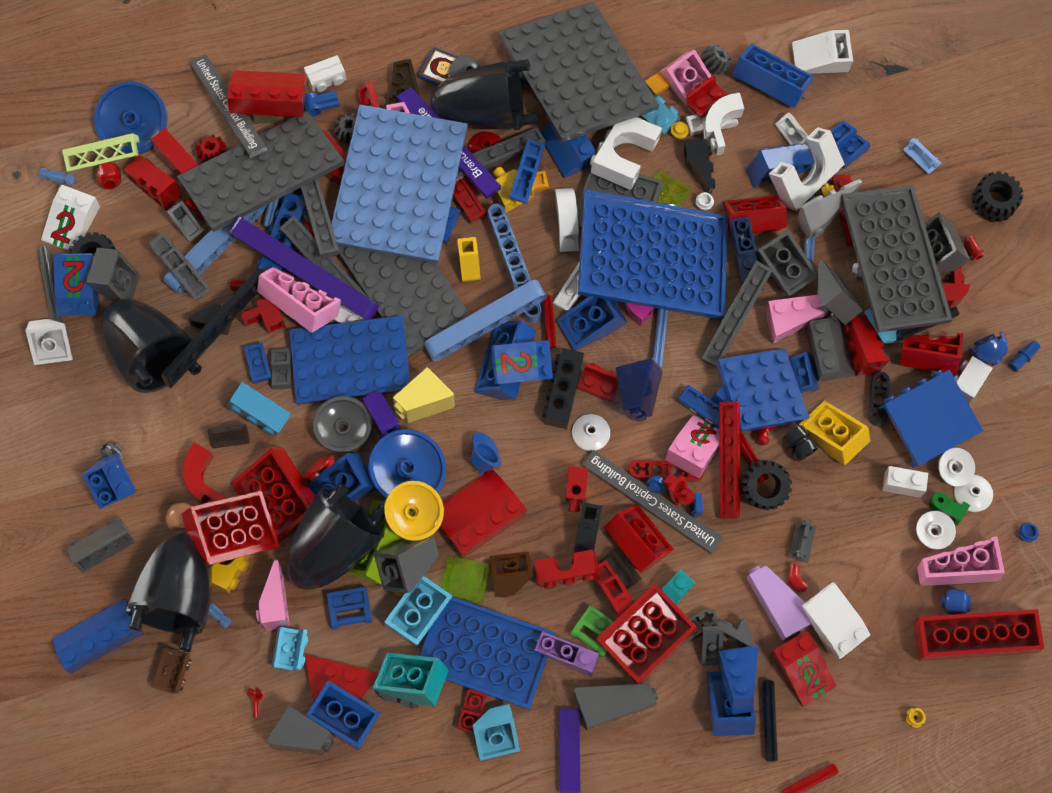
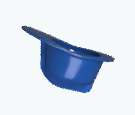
(485, 453)

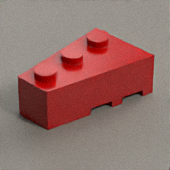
(153, 182)
(932, 353)

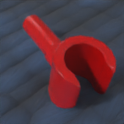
(256, 696)

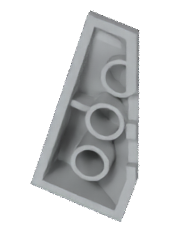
(821, 211)

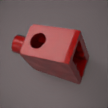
(576, 479)

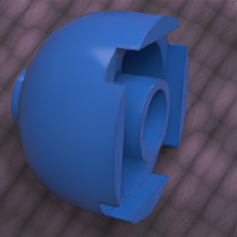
(990, 349)

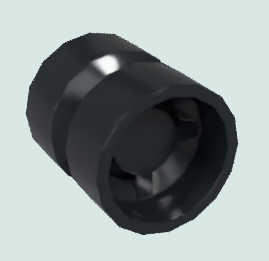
(800, 443)

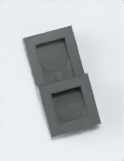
(281, 368)

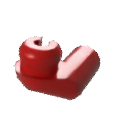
(761, 435)
(795, 580)

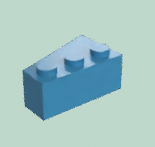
(257, 409)

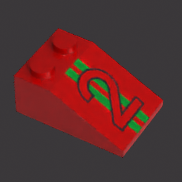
(803, 668)

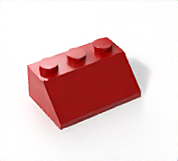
(764, 212)
(638, 538)

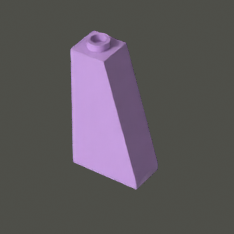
(779, 602)

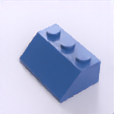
(570, 155)
(343, 715)

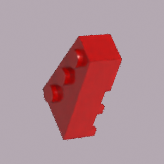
(864, 346)

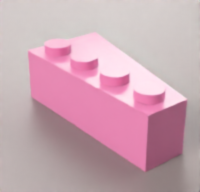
(297, 300)
(963, 565)

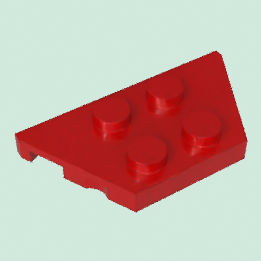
(349, 678)

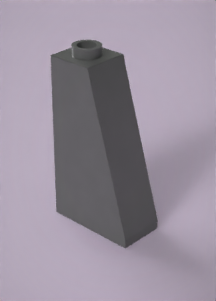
(609, 703)

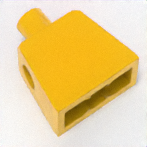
(506, 181)

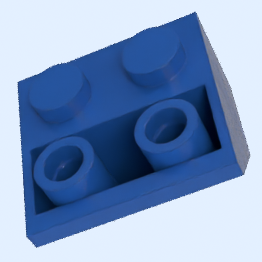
(109, 481)

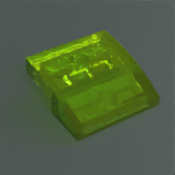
(672, 190)
(466, 579)

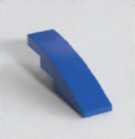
(527, 171)

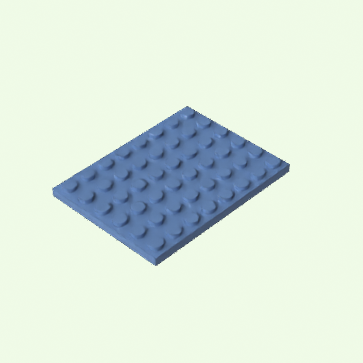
(398, 183)

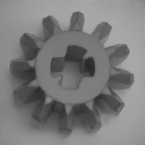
(715, 59)
(344, 127)

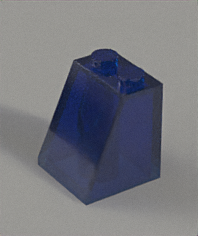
(639, 387)

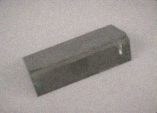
(228, 436)
(622, 567)

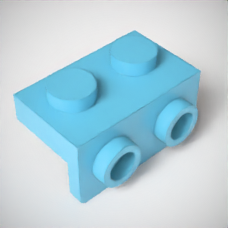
(664, 116)
(289, 649)

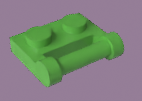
(596, 623)

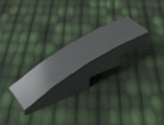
(179, 266)

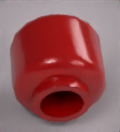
(108, 175)

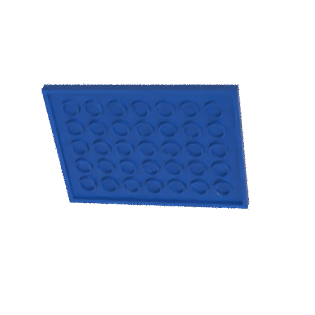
(653, 255)

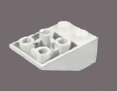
(824, 52)

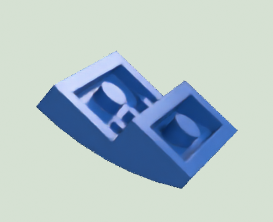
(849, 142)

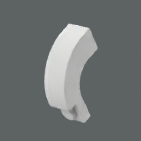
(721, 111)
(567, 219)

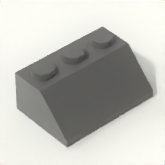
(945, 243)
(829, 350)
(100, 545)

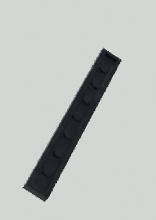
(211, 330)

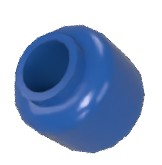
(956, 602)

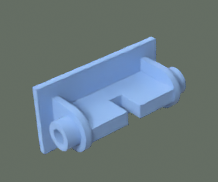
(921, 156)

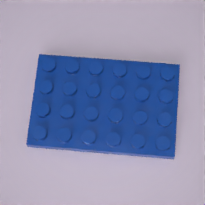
(349, 359)
(487, 651)

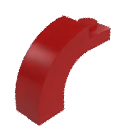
(193, 472)

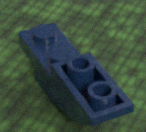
(743, 246)

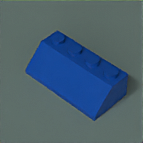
(772, 75)
(506, 333)
(94, 637)

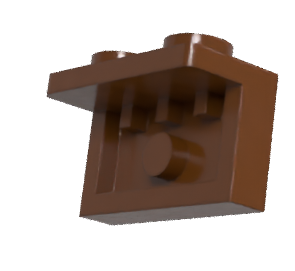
(171, 671)

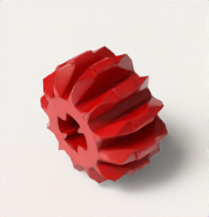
(212, 143)

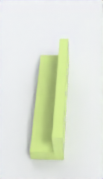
(100, 147)

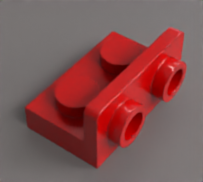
(704, 96)
(598, 382)

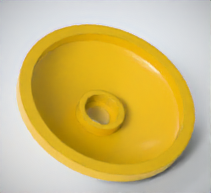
(426, 506)

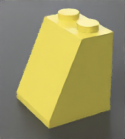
(423, 397)

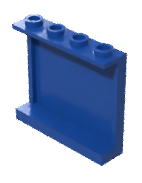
(932, 417)

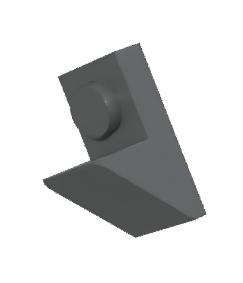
(184, 220)
(740, 636)
(710, 644)

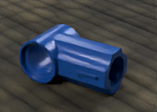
(316, 103)

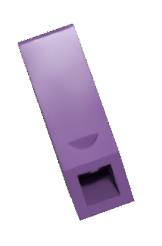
(567, 653)

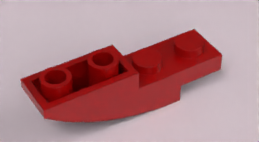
(613, 589)

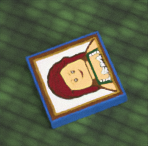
(437, 66)

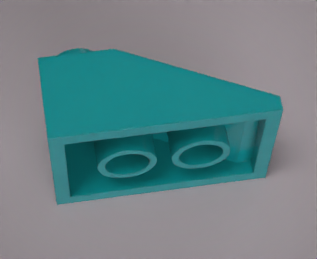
(411, 678)

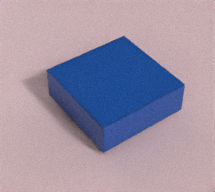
(696, 506)

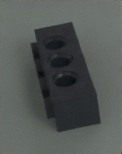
(566, 359)

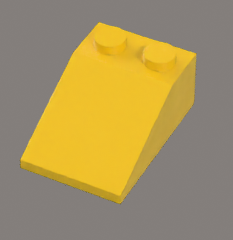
(836, 432)

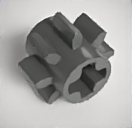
(109, 449)

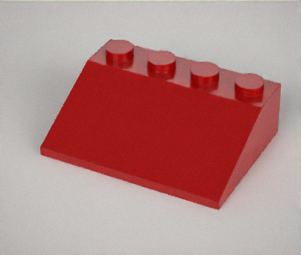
(266, 93)
(282, 488)
(480, 513)
(231, 528)
(647, 634)

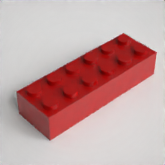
(978, 635)

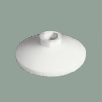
(587, 440)
(964, 467)
(979, 501)
(942, 524)

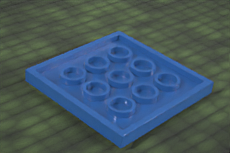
(764, 388)

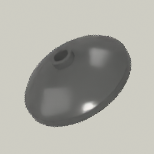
(338, 413)

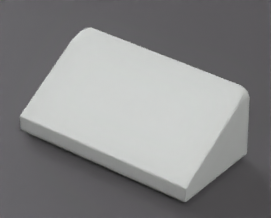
(791, 130)

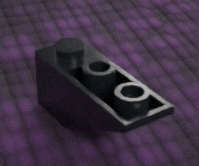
(698, 162)
(587, 527)

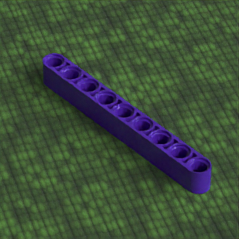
(303, 268)

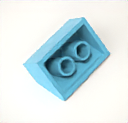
(417, 611)

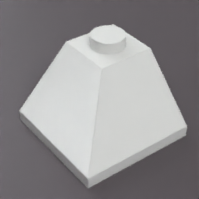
(48, 341)

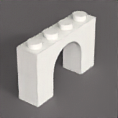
(826, 163)
(612, 166)

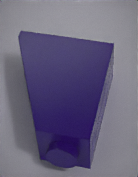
(380, 413)

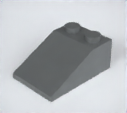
(788, 262)
(112, 275)
(836, 295)

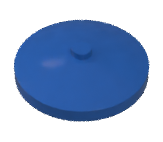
(129, 110)
(403, 458)

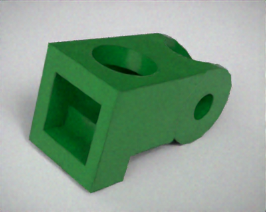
(942, 503)

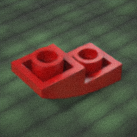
(472, 710)

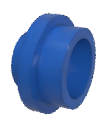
(656, 484)
(1028, 532)

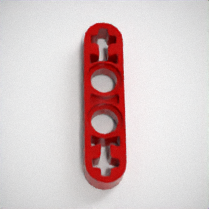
(664, 466)

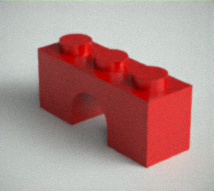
(584, 568)

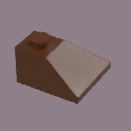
(510, 573)

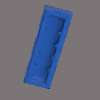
(700, 405)

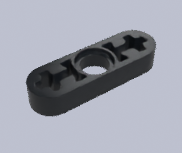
(874, 391)

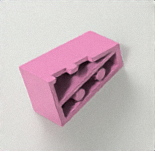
(792, 315)

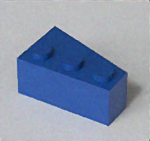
(768, 159)
(739, 677)

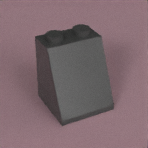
(405, 563)
(300, 734)

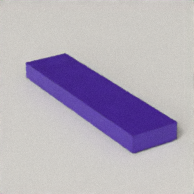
(569, 751)

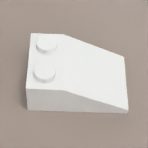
(835, 621)

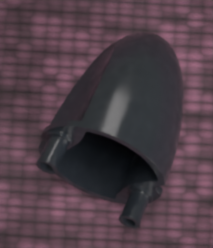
(485, 97)
(143, 343)
(332, 538)
(173, 590)

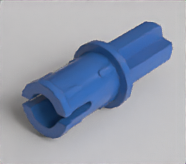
(1024, 356)

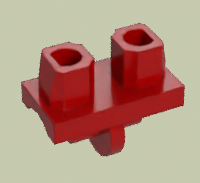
(678, 490)

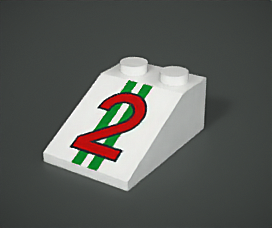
(69, 217)

